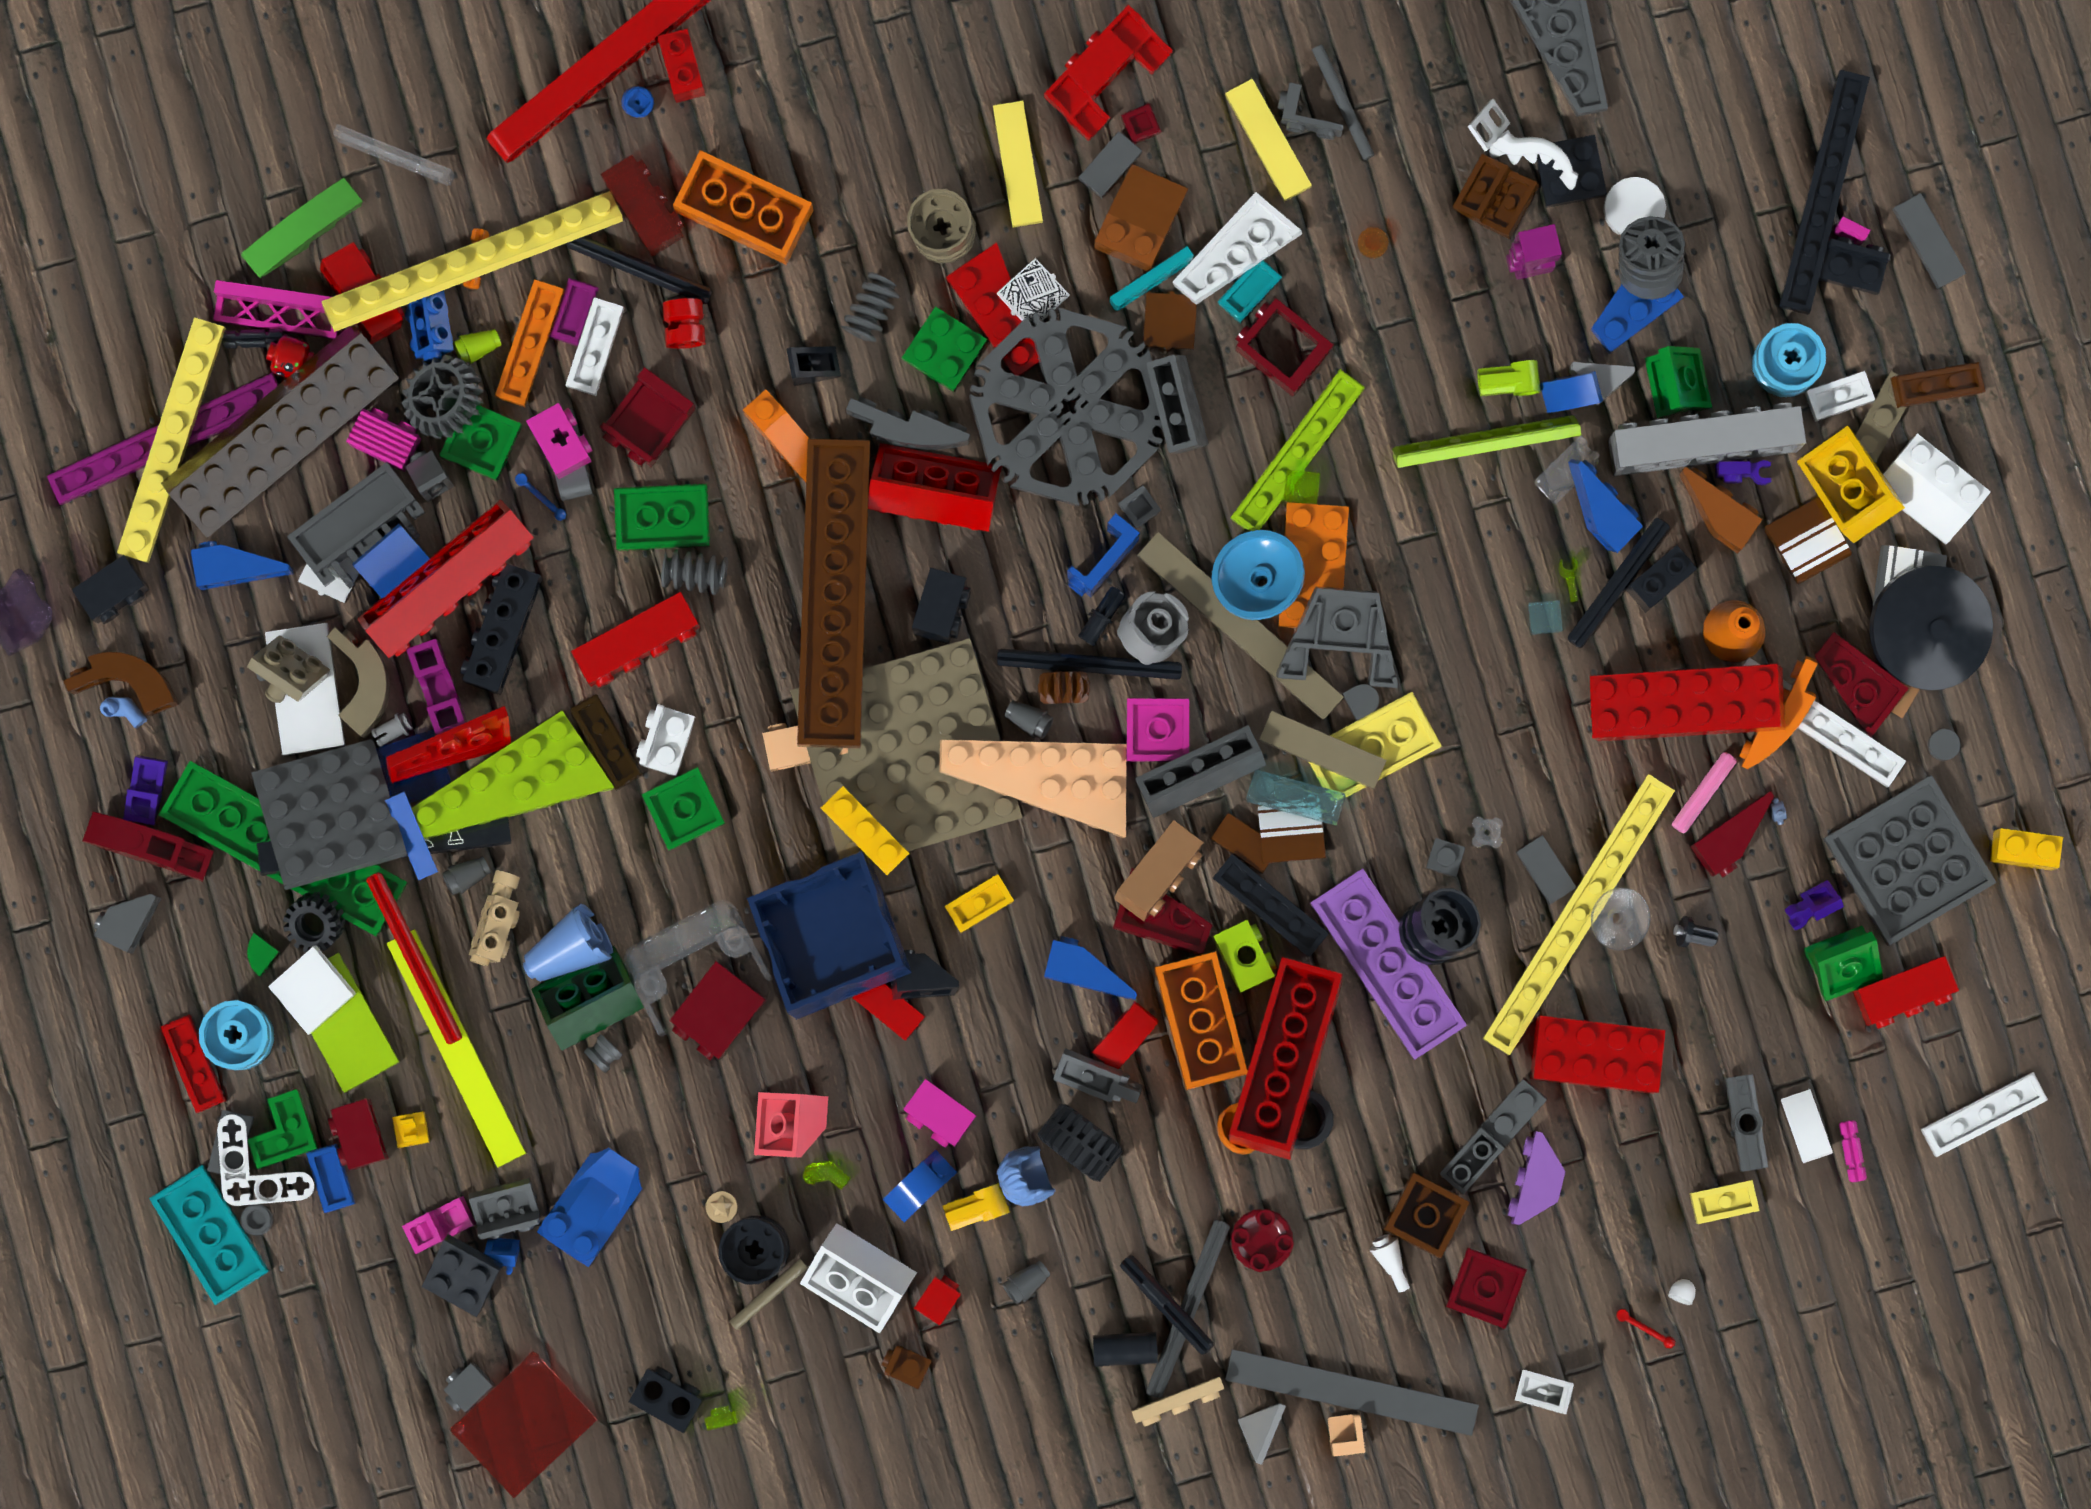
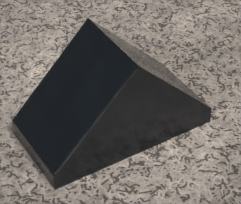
(813, 364)

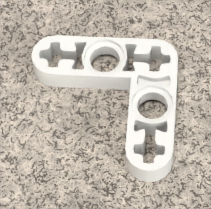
(242, 1174)

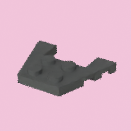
(1341, 622)

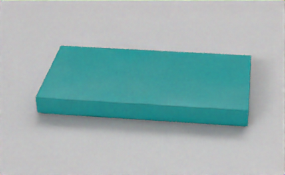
(209, 1234)

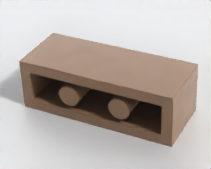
(1160, 871)

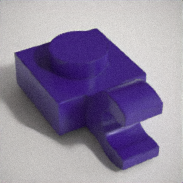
(1736, 470)
(1815, 902)

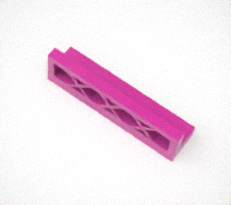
(272, 297)

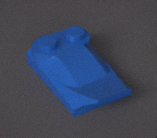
(592, 1205)

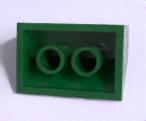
(587, 1000)

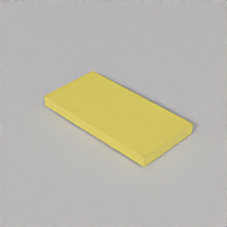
(1393, 733)

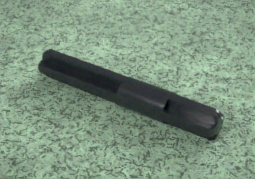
(1166, 1304)

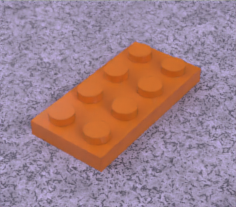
(1321, 540)

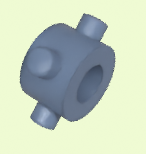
(1778, 811)

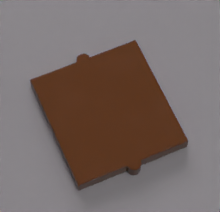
(1169, 321)

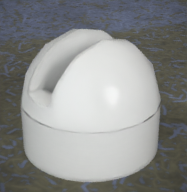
(1682, 1291)

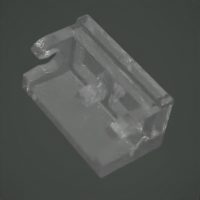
(1557, 478)

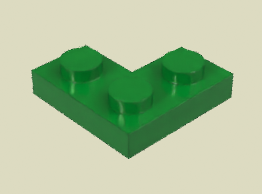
(292, 1134)

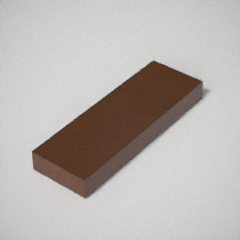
(1937, 384)

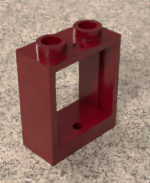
(1305, 370)

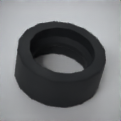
(1326, 1127)

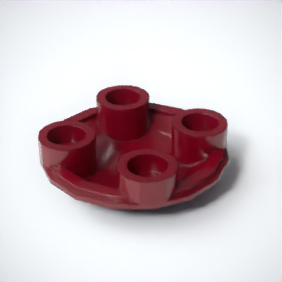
(1262, 1240)

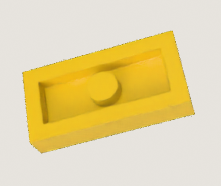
(979, 903)

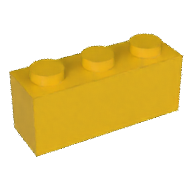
(864, 830)

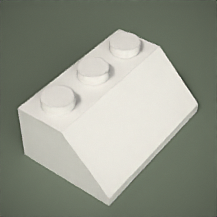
(1934, 488)
(858, 1278)

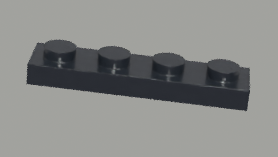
(1270, 905)

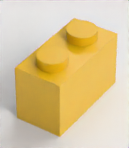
(2026, 849)

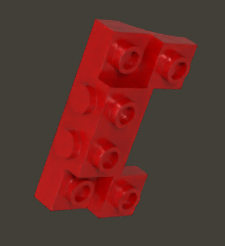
(1103, 60)

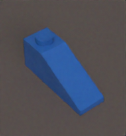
(226, 566)
(1080, 968)

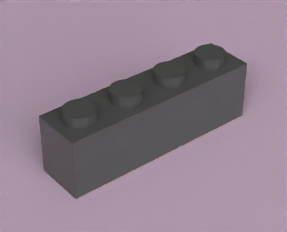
(1200, 771)

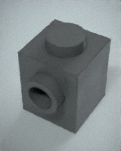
(467, 1387)

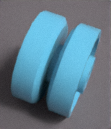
(1802, 347)
(218, 1030)

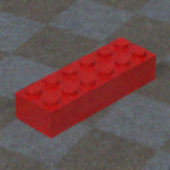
(446, 579)
(1687, 702)
(1285, 1058)

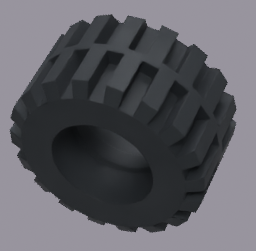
(1080, 1142)

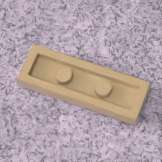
(1178, 1401)

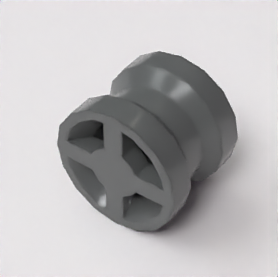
(603, 1053)

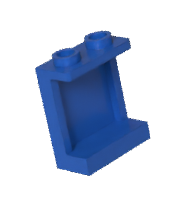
(1126, 538)

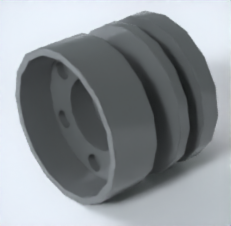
(1651, 257)

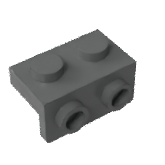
(505, 1209)

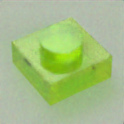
(1301, 486)
(721, 1417)

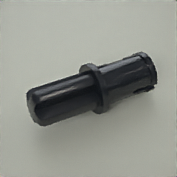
(1102, 616)

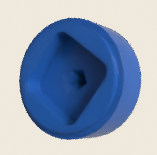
(637, 101)

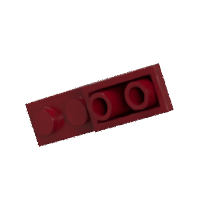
(147, 845)

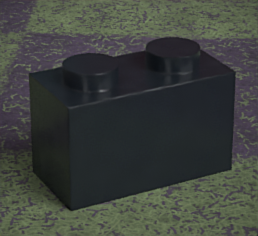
(111, 590)

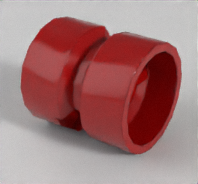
(684, 324)

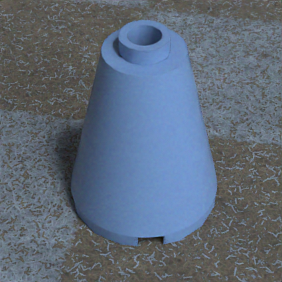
(569, 946)

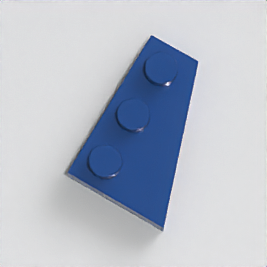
(1629, 315)

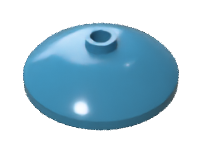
(1246, 562)

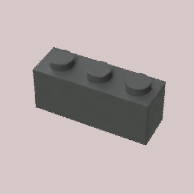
(1177, 404)

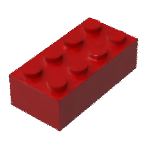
(1597, 1054)

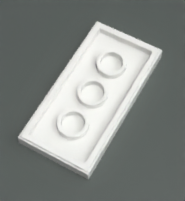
(314, 720)

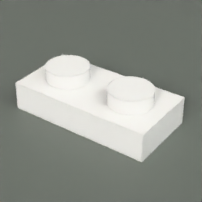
(1839, 396)

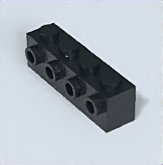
(502, 628)

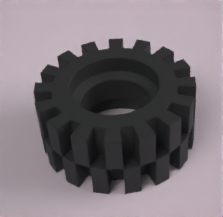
(323, 909)

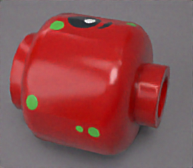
(288, 355)

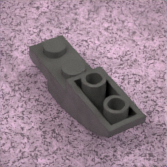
(919, 432)
(1493, 1135)

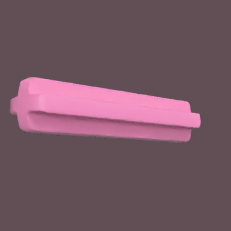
(1704, 792)

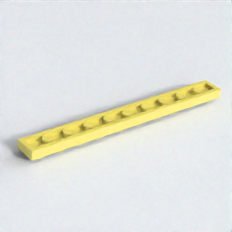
(471, 261)
(1576, 915)

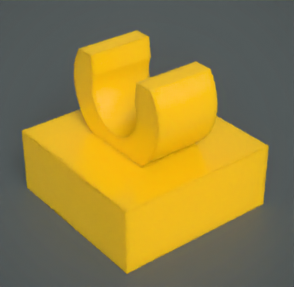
(411, 1129)

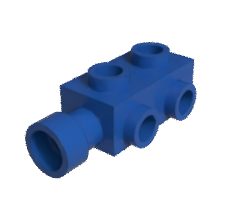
(430, 327)

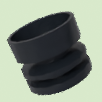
(1439, 926)
(739, 1260)

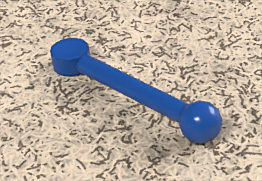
(522, 480)

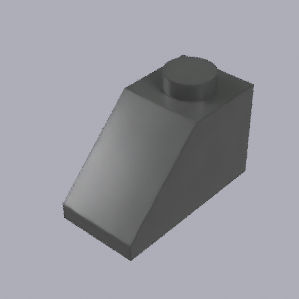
(428, 475)
(126, 922)

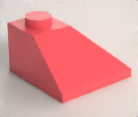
(788, 1123)

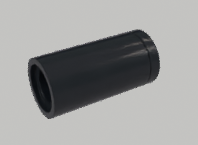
(1125, 1349)

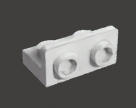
(666, 740)

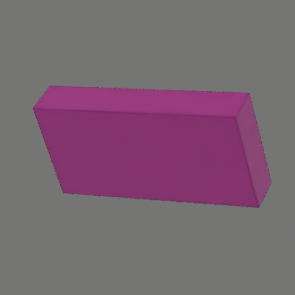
(573, 312)

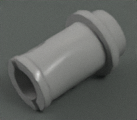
(394, 728)

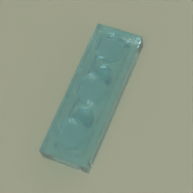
(1295, 797)

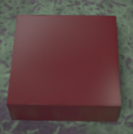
(1141, 124)

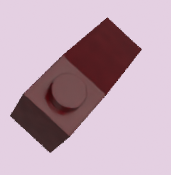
(1729, 841)

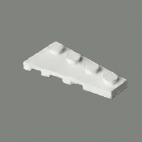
(1240, 245)

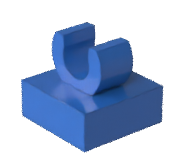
(503, 1251)

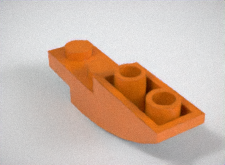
(1796, 706)

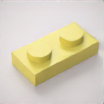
(1724, 1202)

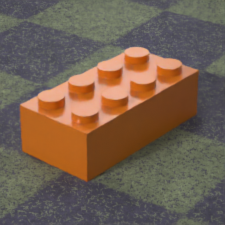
(743, 207)
(1201, 1021)

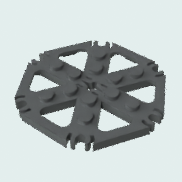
(1040, 397)

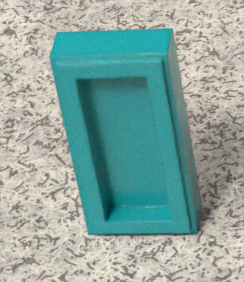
(1249, 290)

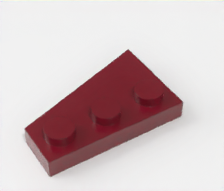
(1860, 682)
(1172, 926)

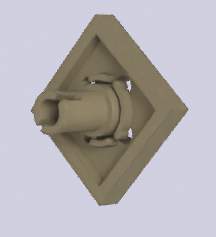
(287, 670)

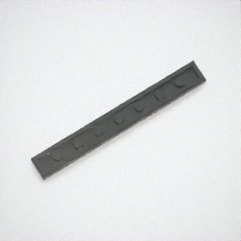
(1351, 1392)

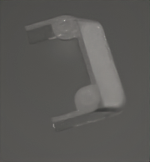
(714, 923)

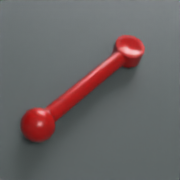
(1623, 1315)

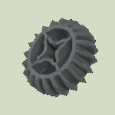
(451, 403)

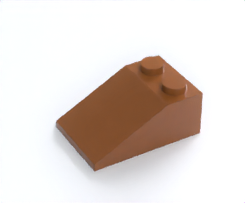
(1140, 218)

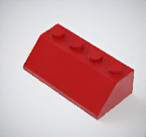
(933, 487)

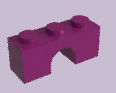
(1534, 252)
(437, 685)

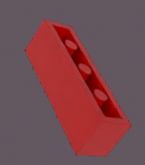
(635, 640)

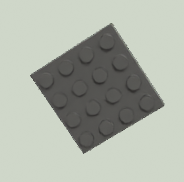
(328, 814)
(1909, 860)

